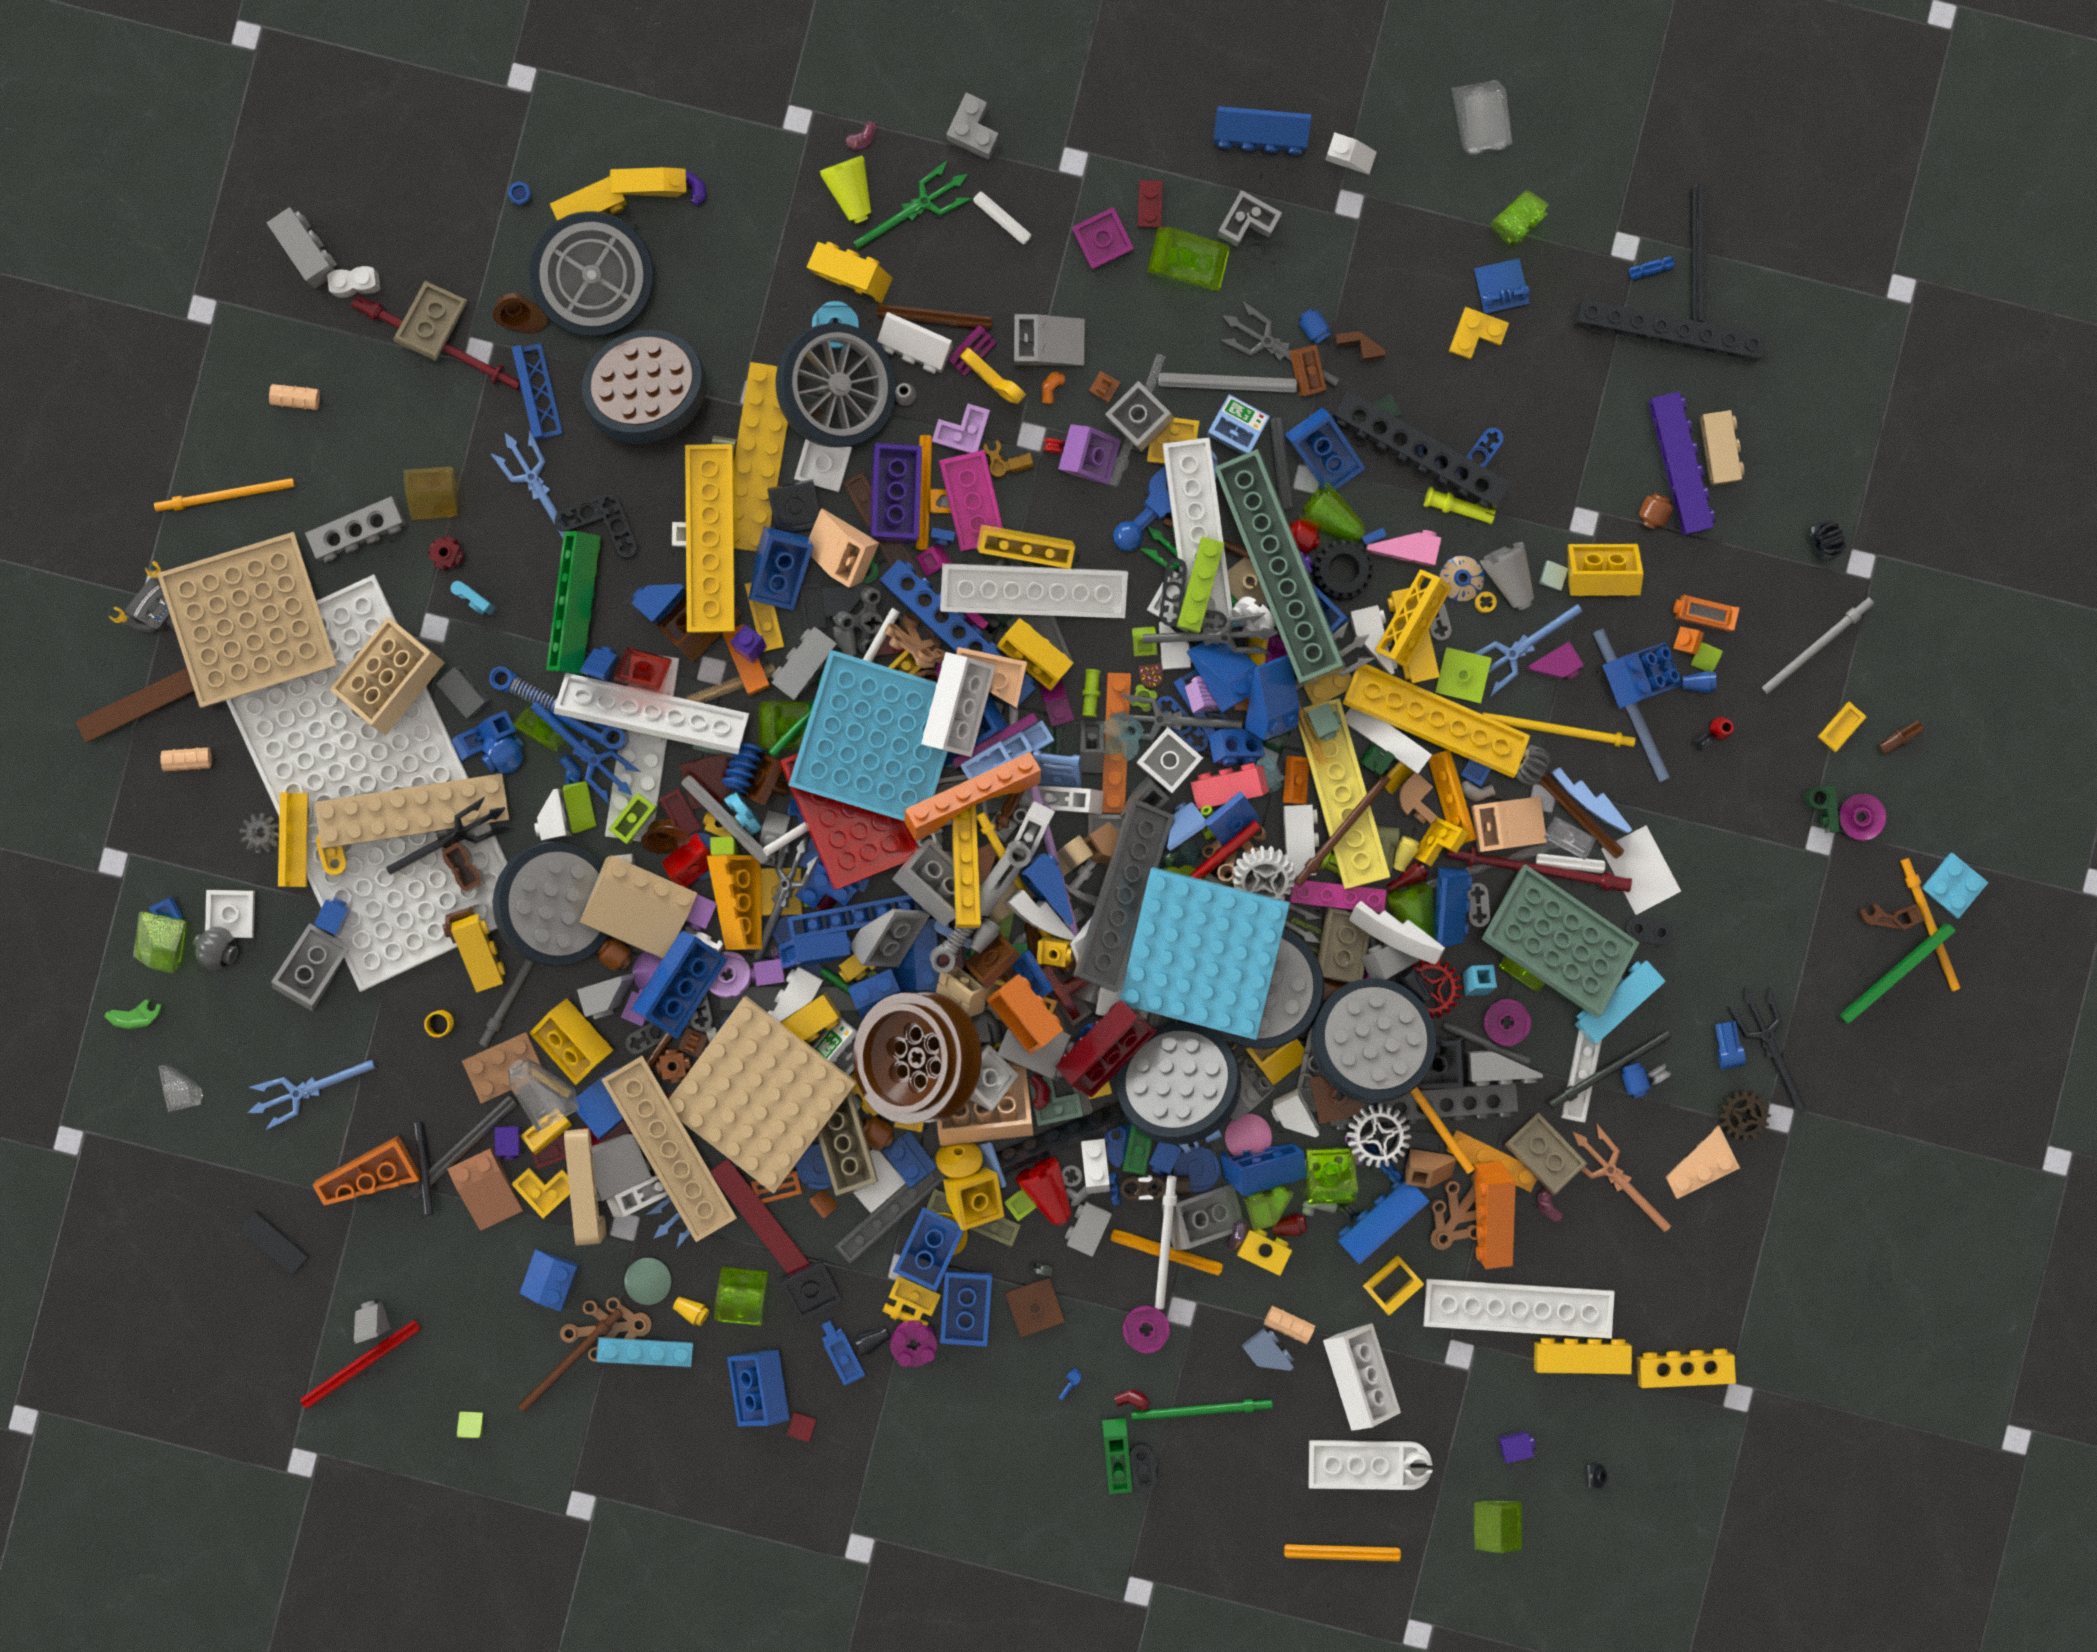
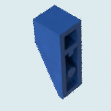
(601, 664)

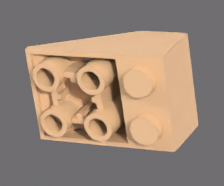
(841, 549)
(1508, 824)

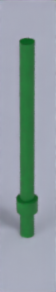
(1247, 1406)

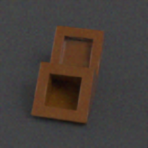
(1368, 349)

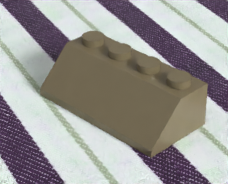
(847, 1150)

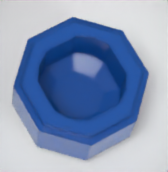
(519, 193)

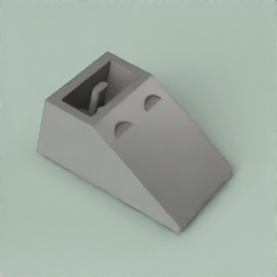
(1048, 340)
(1490, 1066)

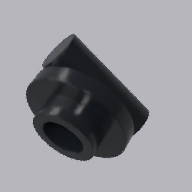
(1596, 1476)

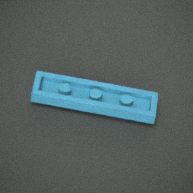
(644, 1352)

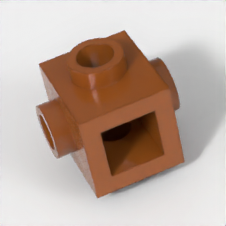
(683, 1065)

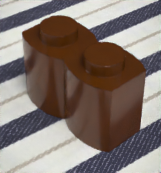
(460, 861)

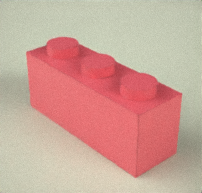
(1222, 787)

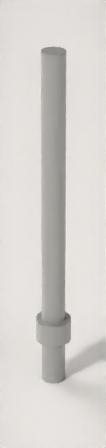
(1852, 616)

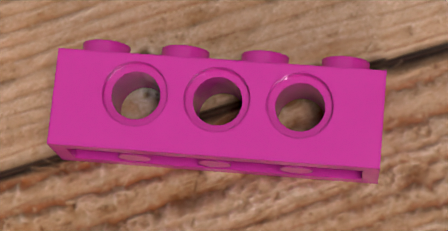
(1336, 897)

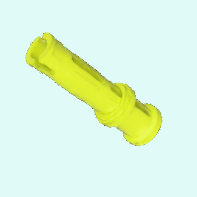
(1448, 503)

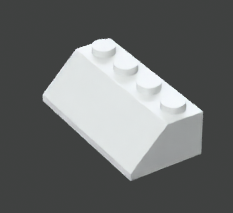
(958, 704)
(1362, 1377)

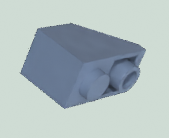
(1265, 1352)

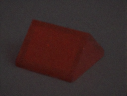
(643, 670)

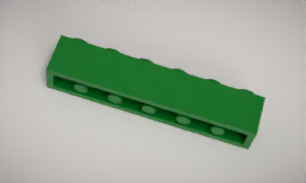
(573, 602)

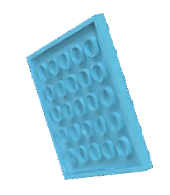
(868, 738)
(1204, 953)

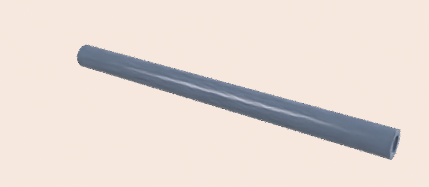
(1635, 714)

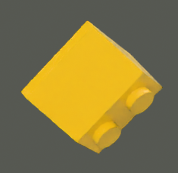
(974, 1198)

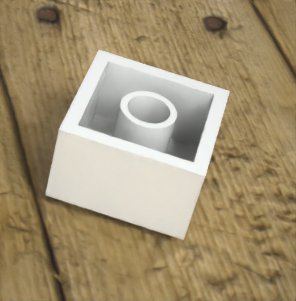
(1169, 760)

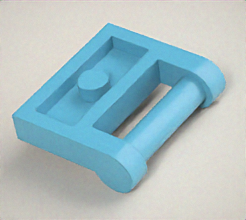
(477, 602)

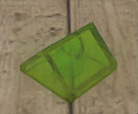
(538, 729)
(1498, 1526)

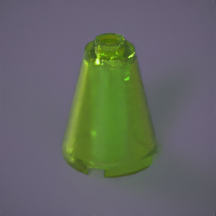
(1332, 514)
(1414, 905)

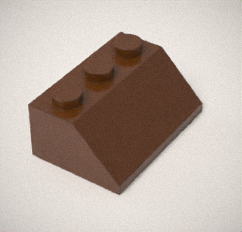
(675, 628)

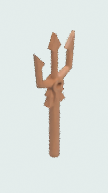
(1617, 1177)

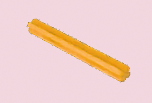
(923, 542)
(1174, 1255)
(1342, 1552)

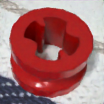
(1053, 445)

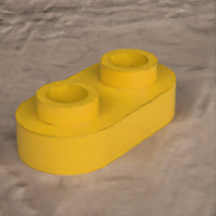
(328, 855)

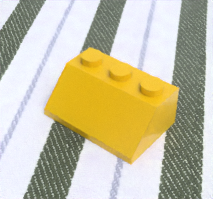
(1604, 569)
(571, 1041)

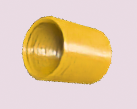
(430, 1031)

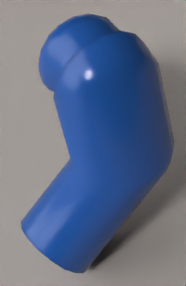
(573, 771)

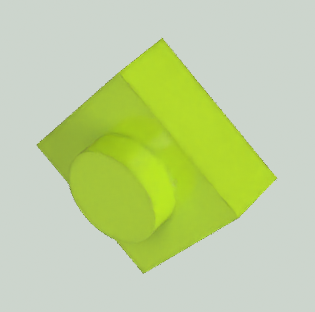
(1020, 1204)

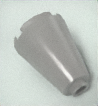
(1511, 574)

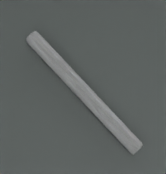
(1227, 382)

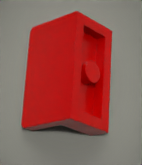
(687, 862)

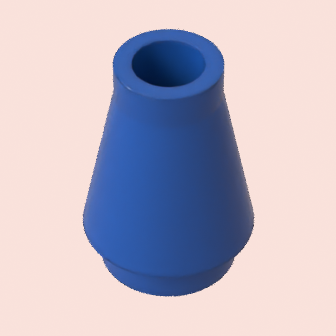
(1700, 682)

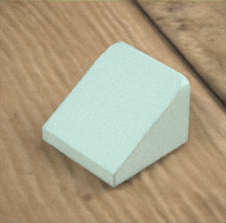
(1553, 575)

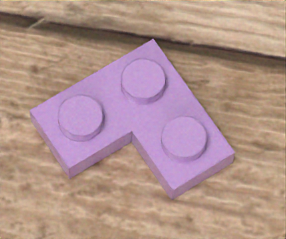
(964, 436)

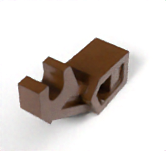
(1880, 918)

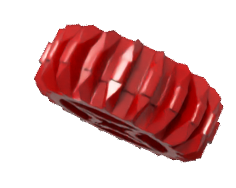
(1447, 975)

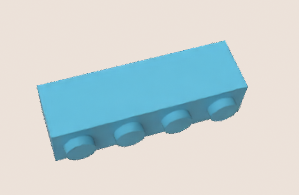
(1626, 998)

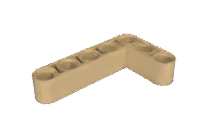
(1069, 857)
(587, 1223)

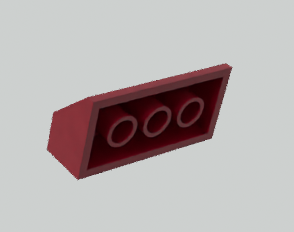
(1105, 1048)

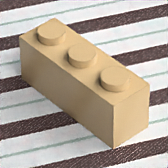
(1721, 448)

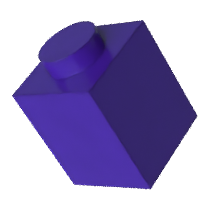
(748, 644)
(508, 1142)
(1517, 1446)

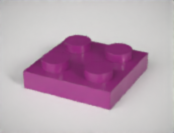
(1102, 238)

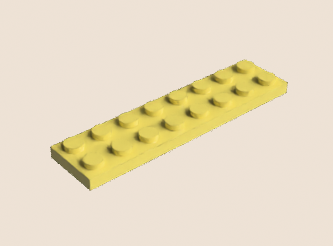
(1339, 792)

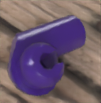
(698, 188)

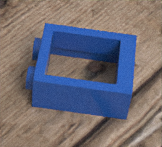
(814, 949)

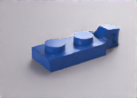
(842, 1354)

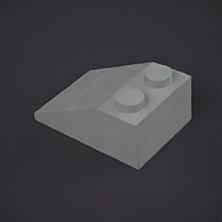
(888, 937)
(310, 967)
(1204, 1217)

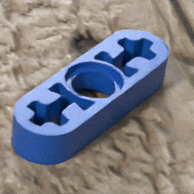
(1199, 732)

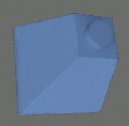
(1184, 825)

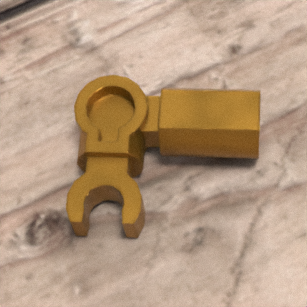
(1000, 468)

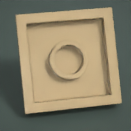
(1244, 581)

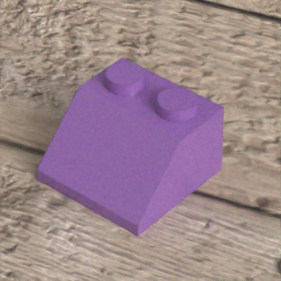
(1089, 454)

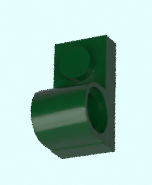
(1376, 760)
(1829, 819)

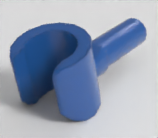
(1074, 1377)

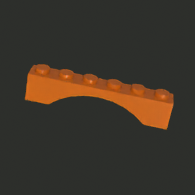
(1007, 778)

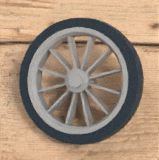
(835, 385)

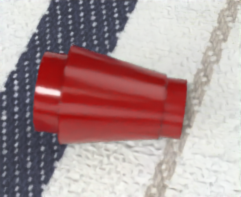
(1718, 732)

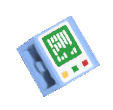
(1238, 425)

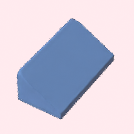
(991, 1161)

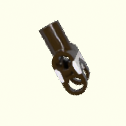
(1145, 1182)

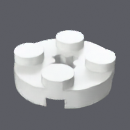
(1245, 607)

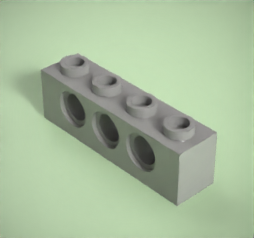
(320, 537)

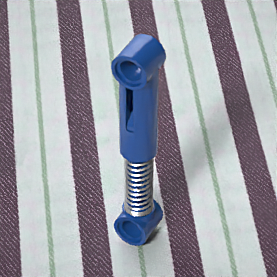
(526, 691)

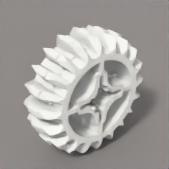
(1267, 864)
(1368, 1138)

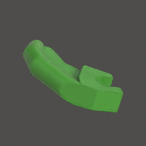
(136, 1018)

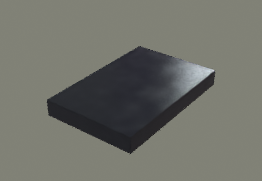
(1419, 1141)

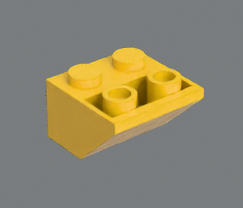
(1278, 1061)

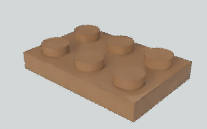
(490, 1068)

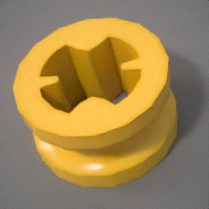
(1486, 609)

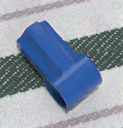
(1730, 1051)

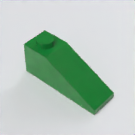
(1117, 1456)

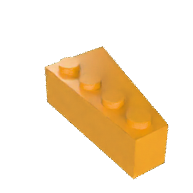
(738, 899)

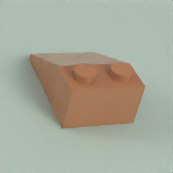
(485, 1189)

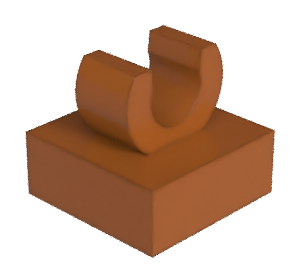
(1104, 387)
(693, 1042)

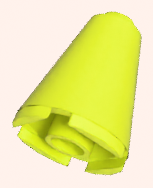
(849, 187)

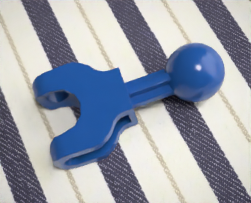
(1129, 534)

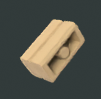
(963, 990)

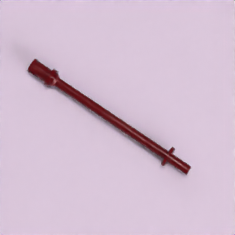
(376, 311)
(1606, 881)

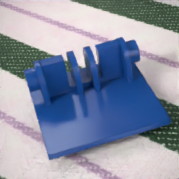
(1502, 286)

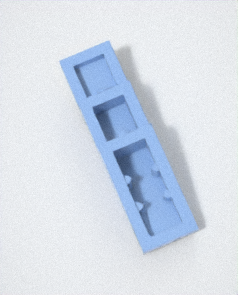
(1019, 744)
(1598, 806)

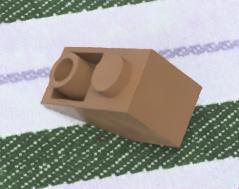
(1102, 843)
(1428, 1168)

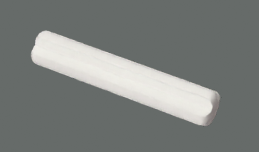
(1002, 218)
(1571, 863)

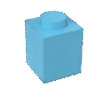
(1479, 980)

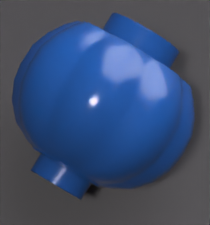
(503, 754)

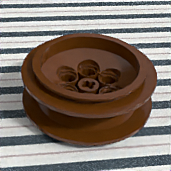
(883, 1062)

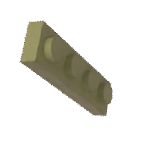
(1000, 1229)

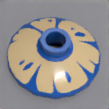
(1475, 578)

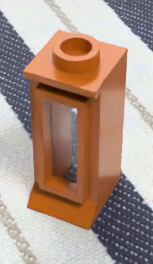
(1706, 613)

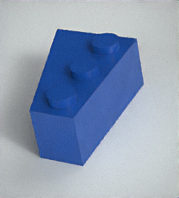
(1265, 1169)

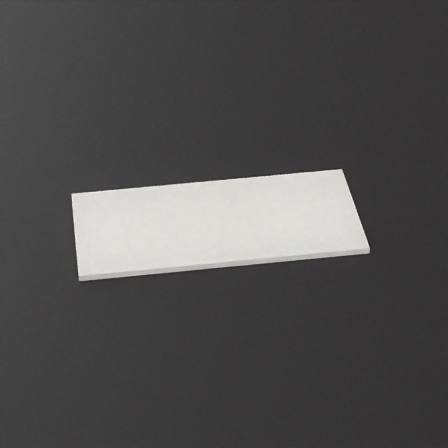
(320, 746)

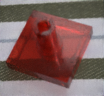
(1065, 990)

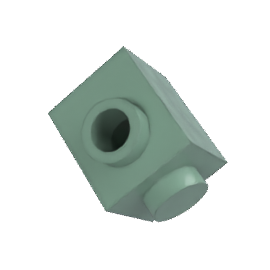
(1324, 722)

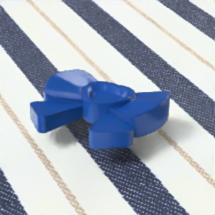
(1113, 1177)

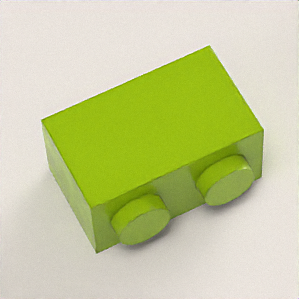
(633, 818)

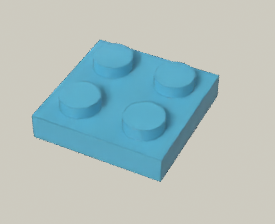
(1954, 885)

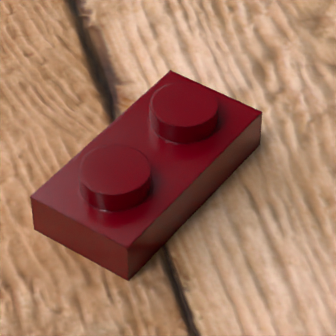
(1150, 204)

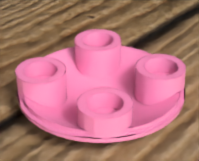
(1248, 1133)

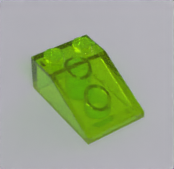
(1188, 258)
(776, 719)

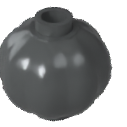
(215, 948)

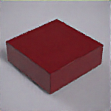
(801, 1427)

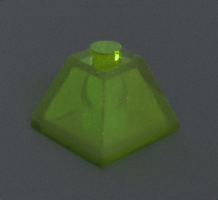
(159, 941)

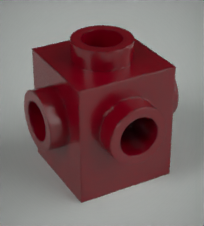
(453, 557)

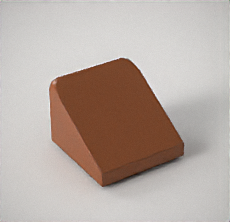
(823, 1203)

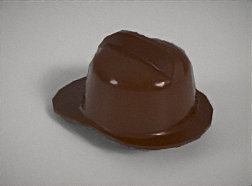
(519, 314)
(664, 836)

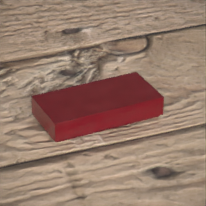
(680, 811)

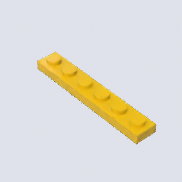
(966, 869)

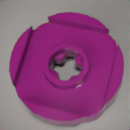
(1515, 1032)
(1137, 1339)
(911, 1356)

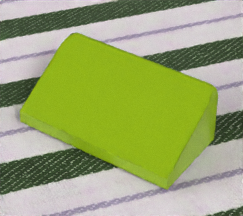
(579, 806)

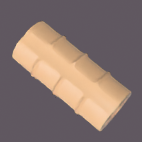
(294, 396)
(186, 759)
(1289, 1325)

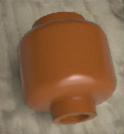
(1656, 510)
(614, 954)
(877, 1133)

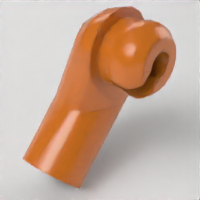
(1049, 384)

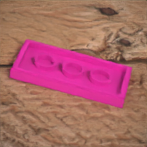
(970, 496)

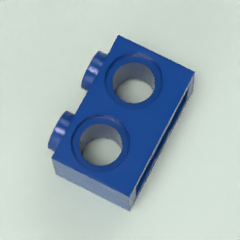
(1235, 747)

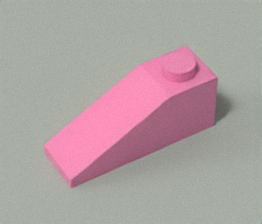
(1414, 548)

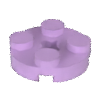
(741, 977)

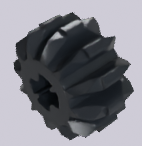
(1827, 540)

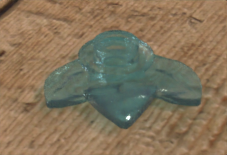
(1119, 737)
(1188, 853)

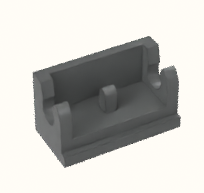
(463, 691)

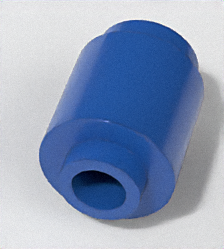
(1314, 325)
(1635, 1080)

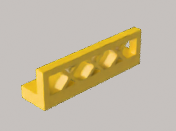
(1417, 619)
(293, 839)

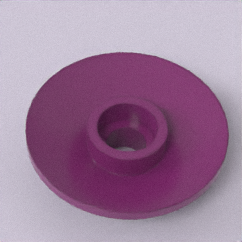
(1873, 813)

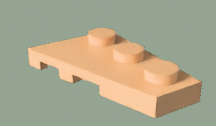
(1007, 675)
(1703, 1165)

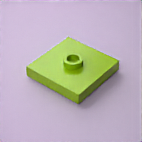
(1463, 675)

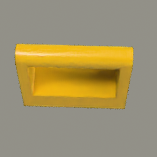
(1402, 1294)

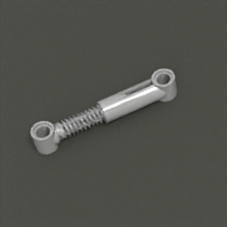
(990, 894)

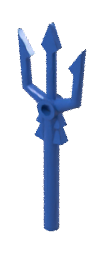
(587, 754)

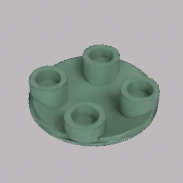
(647, 1281)

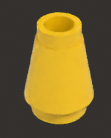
(691, 1311)

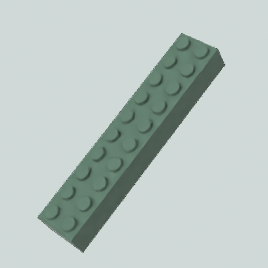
(1280, 567)

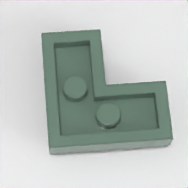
(1059, 1108)

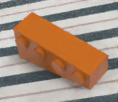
(373, 1171)
(1494, 1214)

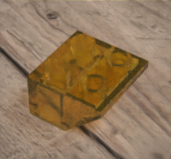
(431, 492)

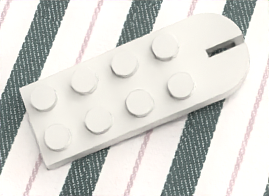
(1367, 1465)

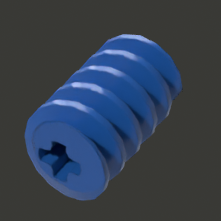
(741, 767)

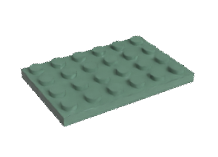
(1560, 941)

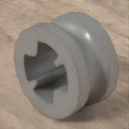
(1659, 1074)
(1077, 1172)

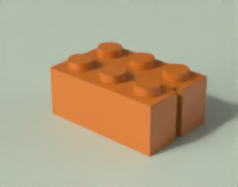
(1024, 1014)

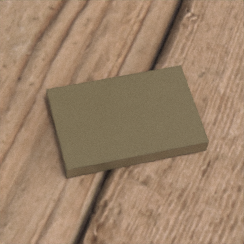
(430, 320)
(1342, 947)
(1545, 1154)

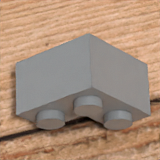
(968, 132)
(1247, 213)

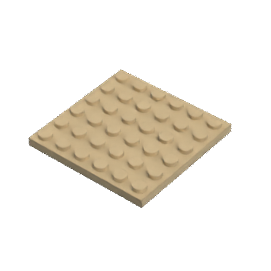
(247, 619)
(760, 1094)

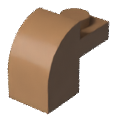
(1410, 798)

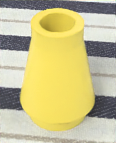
(1405, 853)

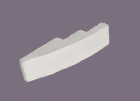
(1388, 739)
(1403, 937)

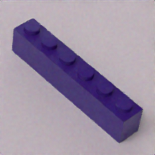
(1681, 463)

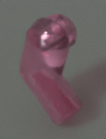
(862, 139)
(1546, 1206)

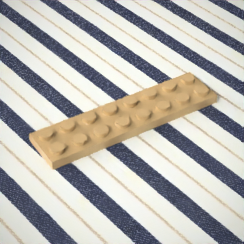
(407, 810)
(669, 1148)

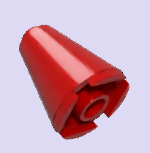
(1046, 1190)

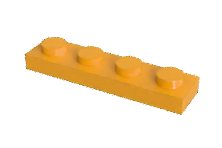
(1451, 793)
(1481, 1153)

